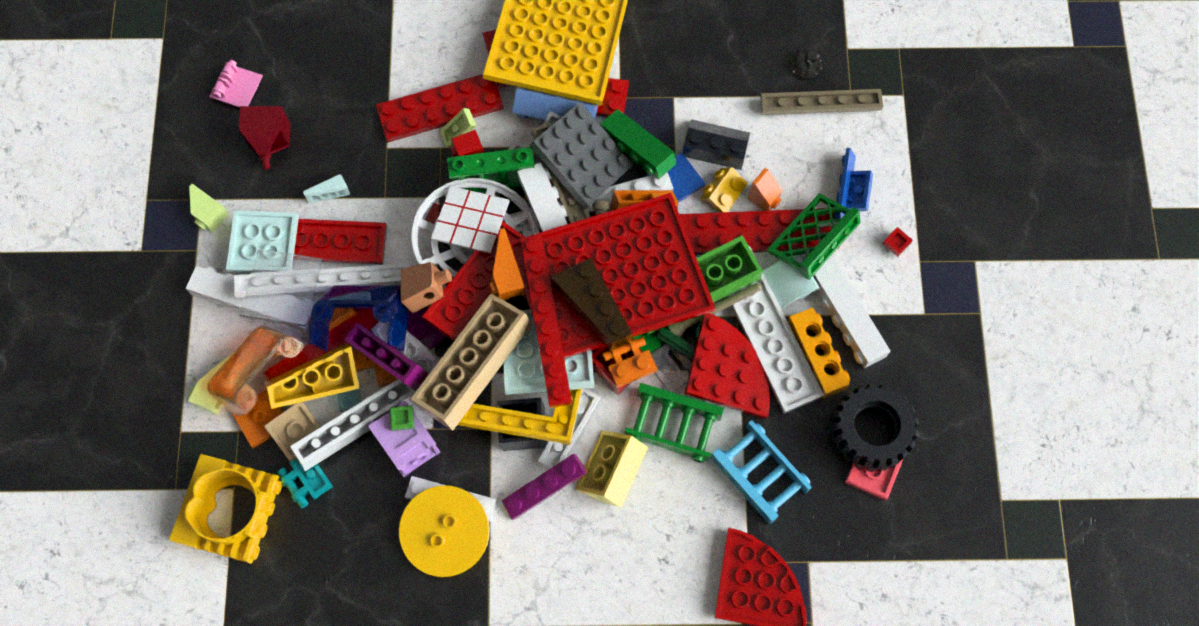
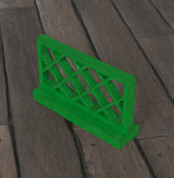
(830, 241)

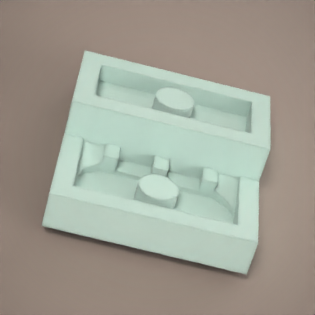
(788, 282)

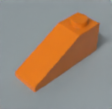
(628, 197)
(506, 278)

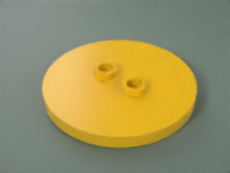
(444, 531)

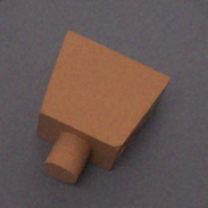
(422, 285)

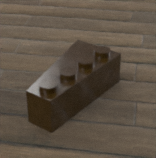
(591, 299)

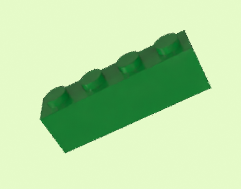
(639, 144)

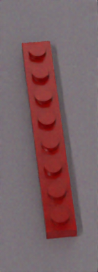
(546, 321)

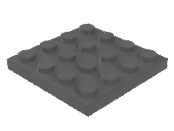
(581, 155)

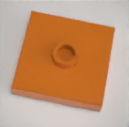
(253, 422)

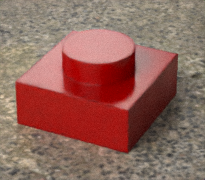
(897, 242)

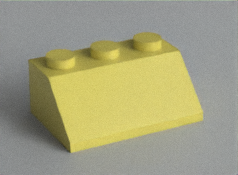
(612, 467)

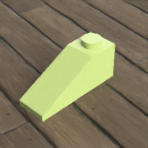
(199, 394)

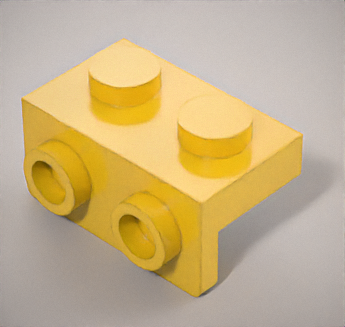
(724, 189)

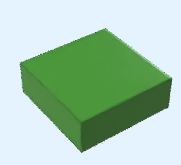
(402, 418)

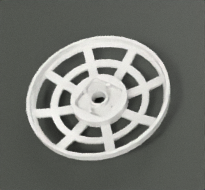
(459, 252)

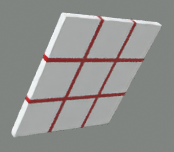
(470, 219)

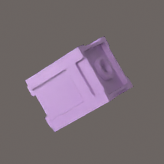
(405, 447)

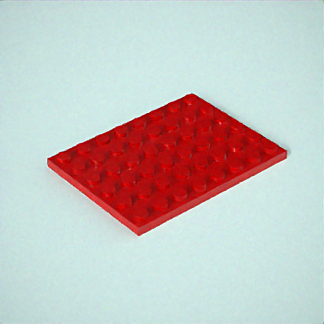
(642, 261)

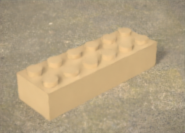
(471, 361)

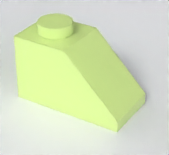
(206, 210)

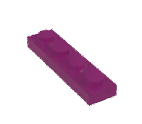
(544, 486)

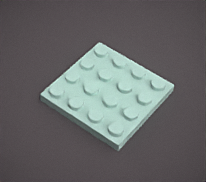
(525, 372)

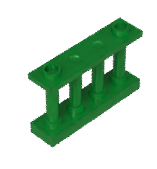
(494, 166)
(689, 407)

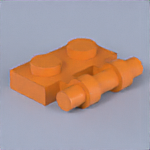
(632, 368)

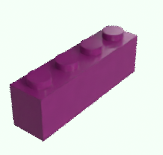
(386, 356)

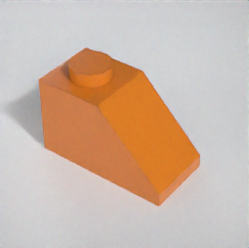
(765, 191)

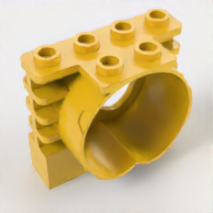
(200, 501)

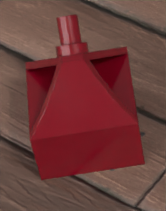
(264, 130)

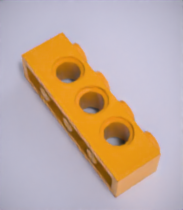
(812, 321)

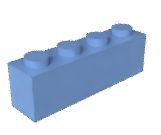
(538, 104)

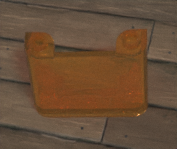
(231, 381)

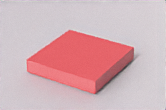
(875, 483)

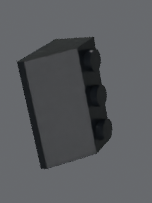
(716, 144)

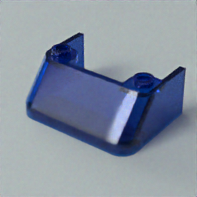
(383, 299)

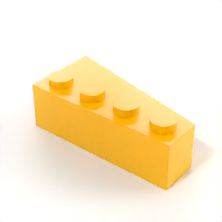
(318, 378)

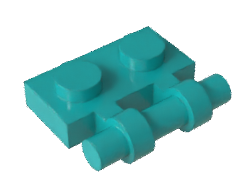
(314, 482)

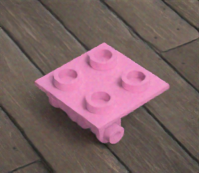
(235, 85)

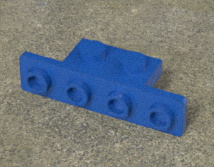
(855, 185)

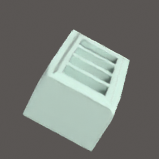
(329, 189)

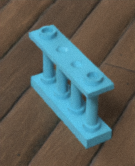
(754, 492)

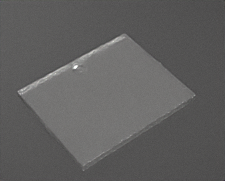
(281, 287)

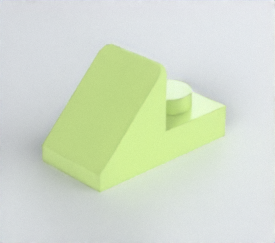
(459, 125)

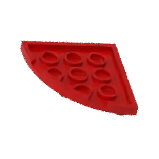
(727, 369)
(757, 585)

